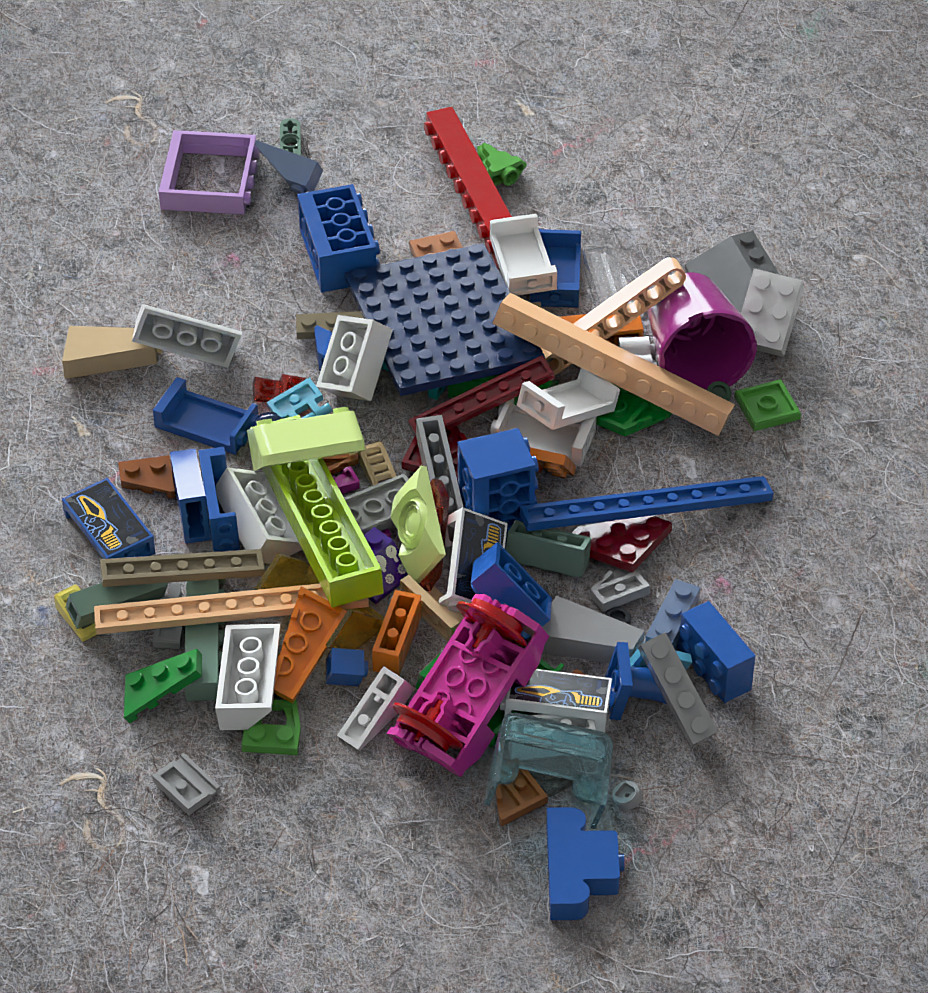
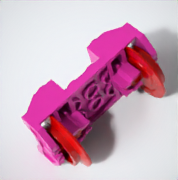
(469, 684)

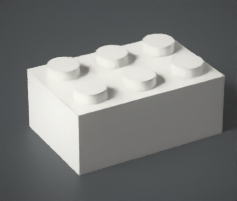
(771, 309)
(354, 357)

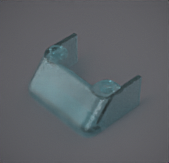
(555, 751)

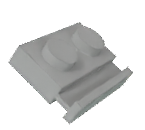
(186, 784)

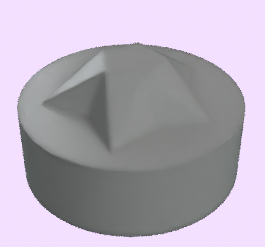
(627, 795)

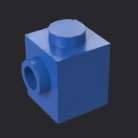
(345, 667)

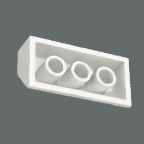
(185, 336)
(258, 513)
(247, 675)

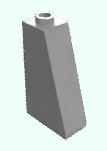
(587, 633)

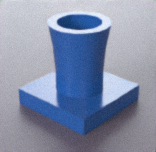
(628, 682)

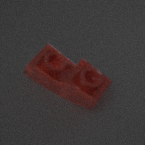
(267, 389)

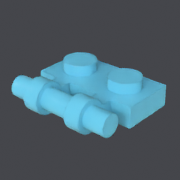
(299, 399)

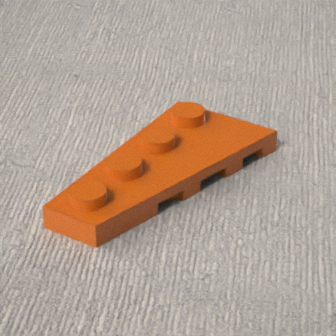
(304, 642)

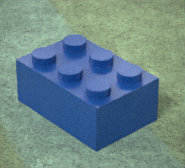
(508, 582)
(716, 652)

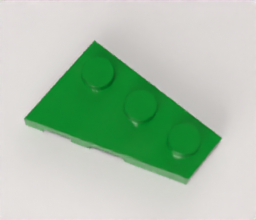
(155, 681)

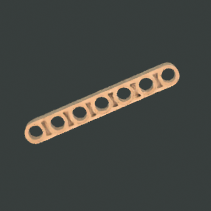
(626, 313)

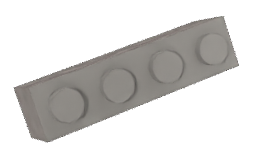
(677, 689)

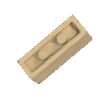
(435, 614)

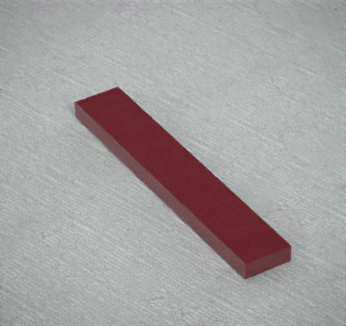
(488, 394)

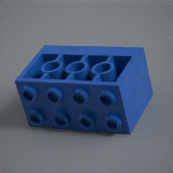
(336, 234)
(497, 475)

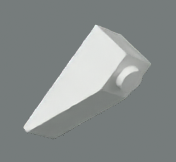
(375, 708)

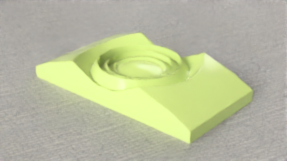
(417, 526)

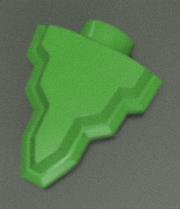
(500, 164)

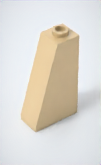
(103, 350)

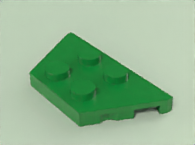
(631, 414)

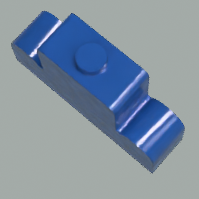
(579, 863)

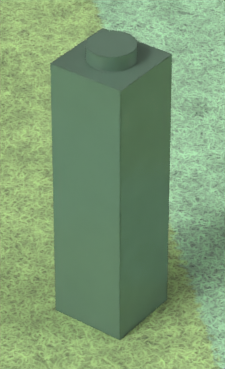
(81, 603)

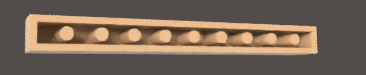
(613, 364)

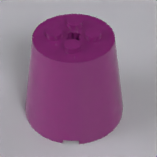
(702, 334)

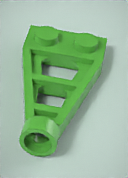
(275, 738)

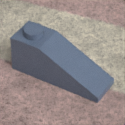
(298, 171)

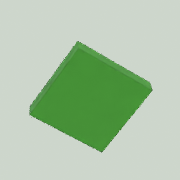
(767, 405)

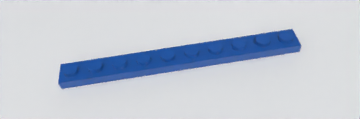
(645, 503)

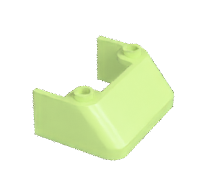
(305, 439)

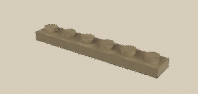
(181, 567)

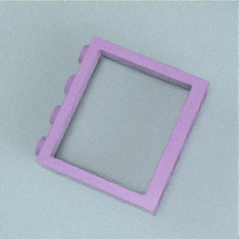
(210, 144)

